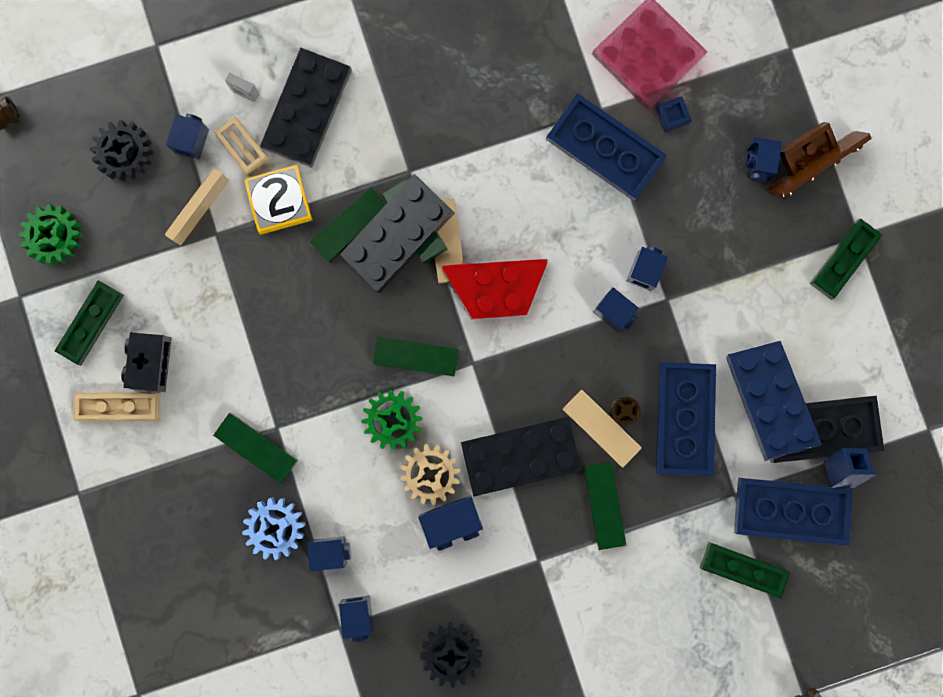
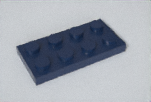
(606, 147)
(773, 401)
(686, 419)
(793, 511)

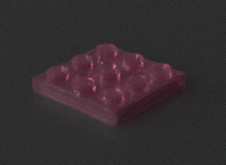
(649, 53)

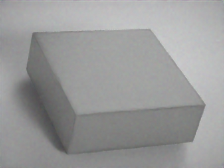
(242, 87)

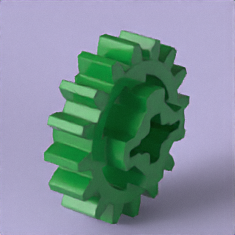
(39, 239)
(387, 432)

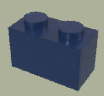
(451, 523)

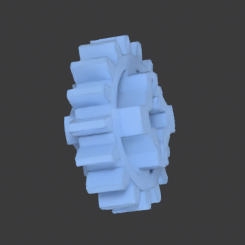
(268, 519)

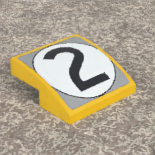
(278, 199)

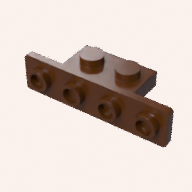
(812, 155)

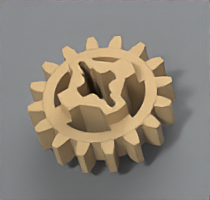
(436, 485)

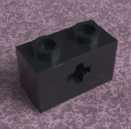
(151, 376)

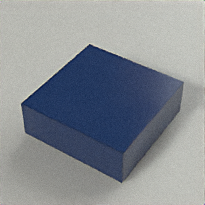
(673, 114)

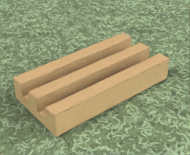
(255, 164)

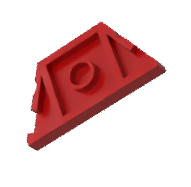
(496, 287)

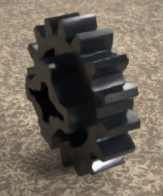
(112, 144)
(440, 655)

